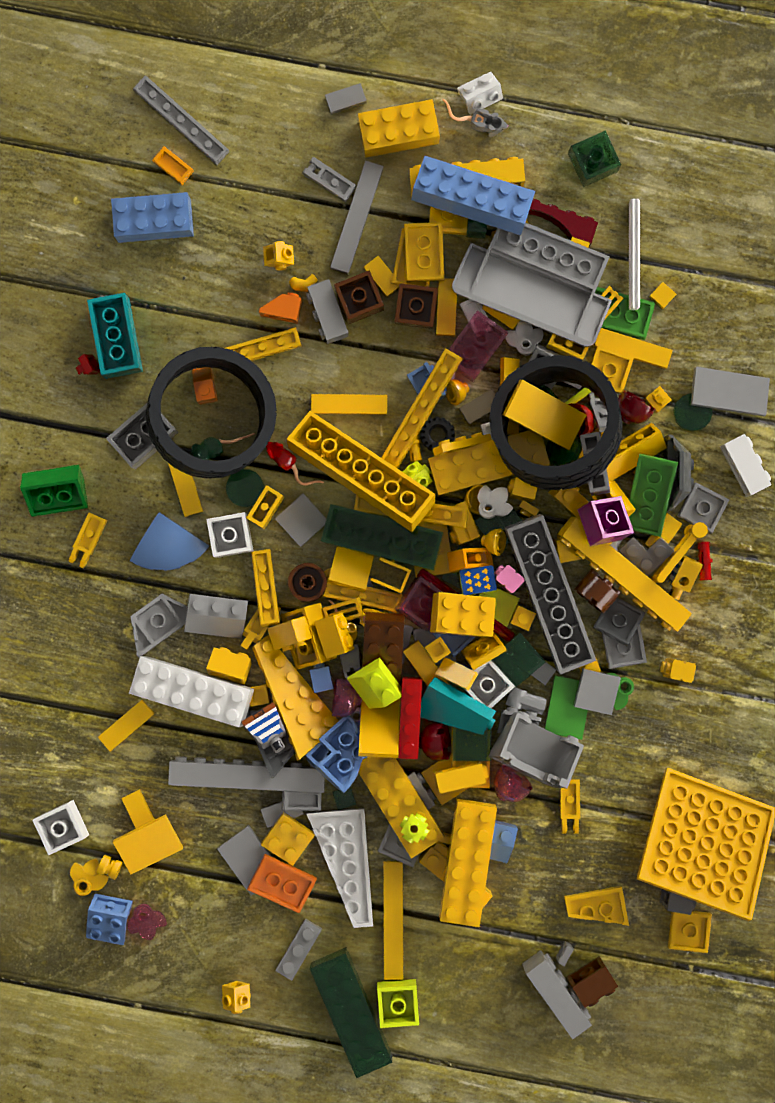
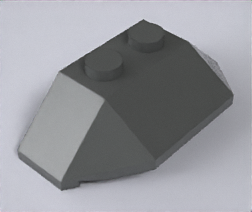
(683, 482)

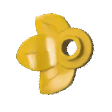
(88, 875)

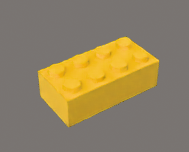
(398, 128)

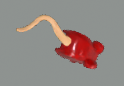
(285, 460)

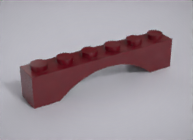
(567, 221)

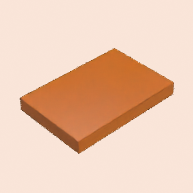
(281, 883)

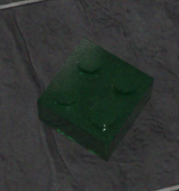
(594, 158)
(519, 660)

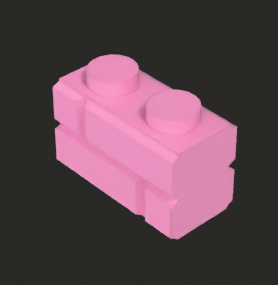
(507, 578)

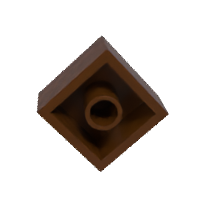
(359, 297)
(416, 306)
(592, 982)

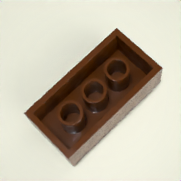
(385, 640)

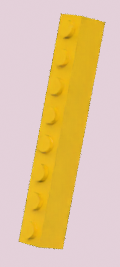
(626, 576)

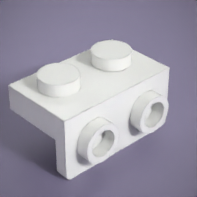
(481, 92)

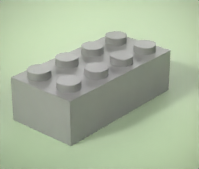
(558, 996)

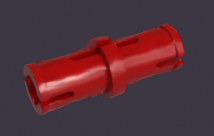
(704, 559)

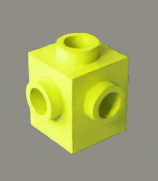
(419, 473)
(420, 822)

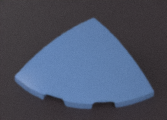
(167, 546)
(337, 754)

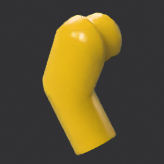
(302, 285)

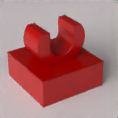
(88, 365)

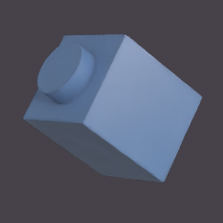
(321, 678)

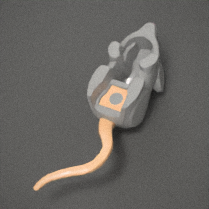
(482, 121)

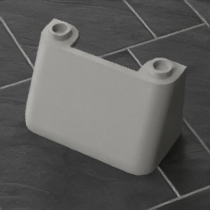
(537, 751)

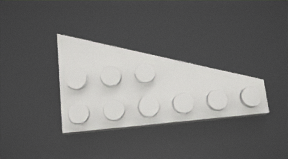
(346, 853)

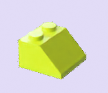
(376, 685)

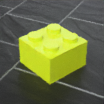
(398, 1003)

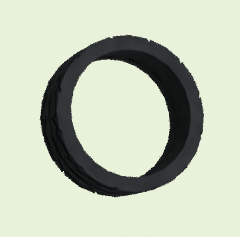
(241, 368)
(546, 371)

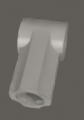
(522, 700)

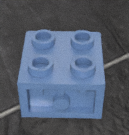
(108, 919)

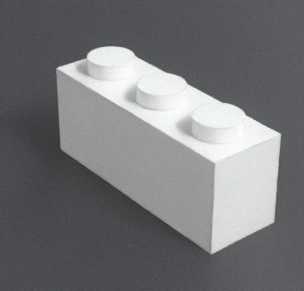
(746, 465)

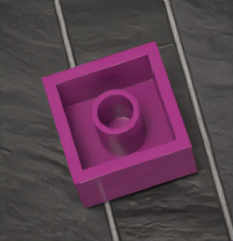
(605, 520)

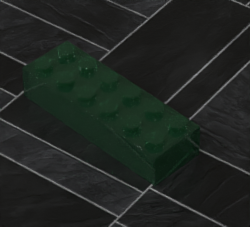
(382, 537)
(351, 1012)

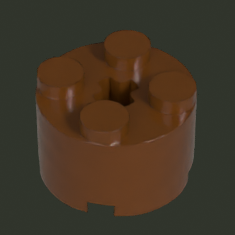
(299, 589)
(597, 591)

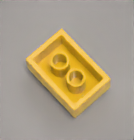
(462, 615)

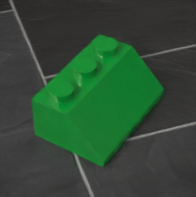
(54, 490)

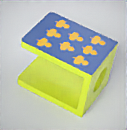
(477, 580)

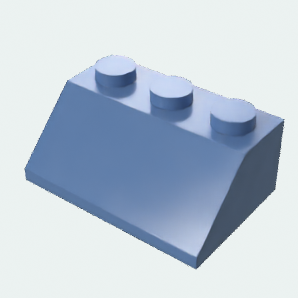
(503, 841)

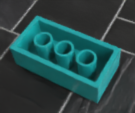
(115, 335)

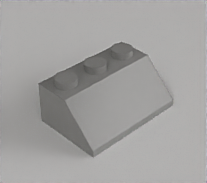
(215, 616)

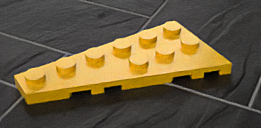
(296, 703)

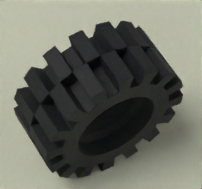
(436, 423)

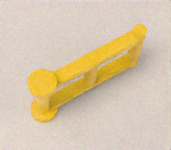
(691, 534)

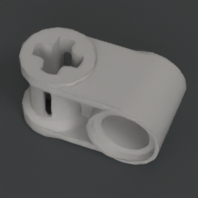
(350, 660)

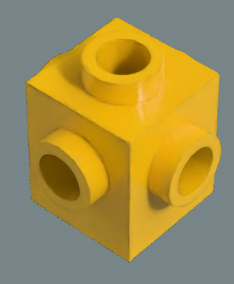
(282, 255)
(236, 996)

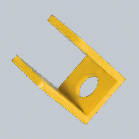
(396, 566)

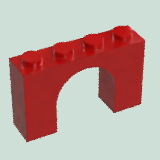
(410, 718)

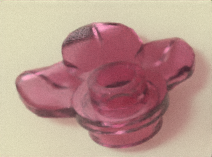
(146, 924)

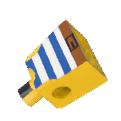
(689, 570)

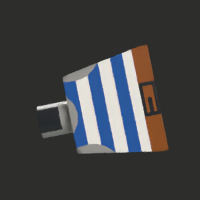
(266, 728)

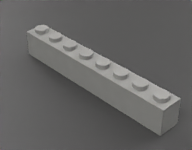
(244, 775)

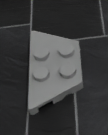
(157, 622)

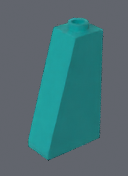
(454, 708)

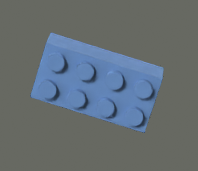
(152, 217)

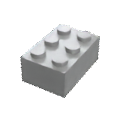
(133, 439)

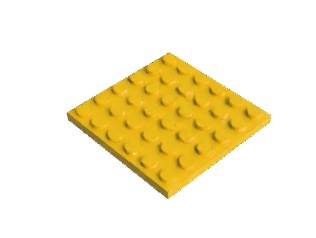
(707, 844)

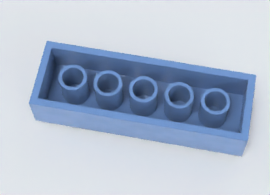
(472, 195)

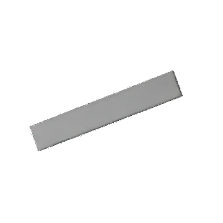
(181, 120)
(356, 217)

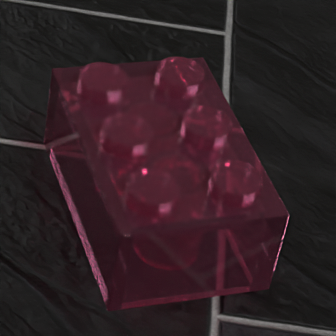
(477, 345)

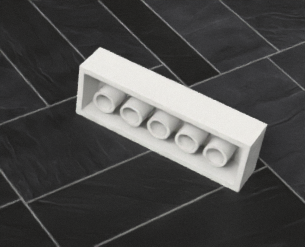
(191, 691)

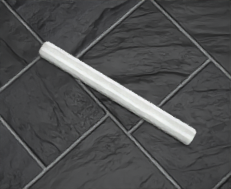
(634, 254)

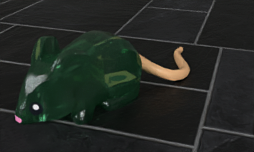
(212, 447)

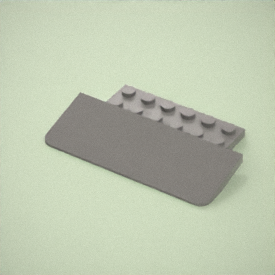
(538, 282)

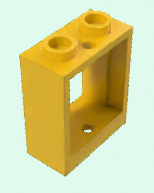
(461, 777)

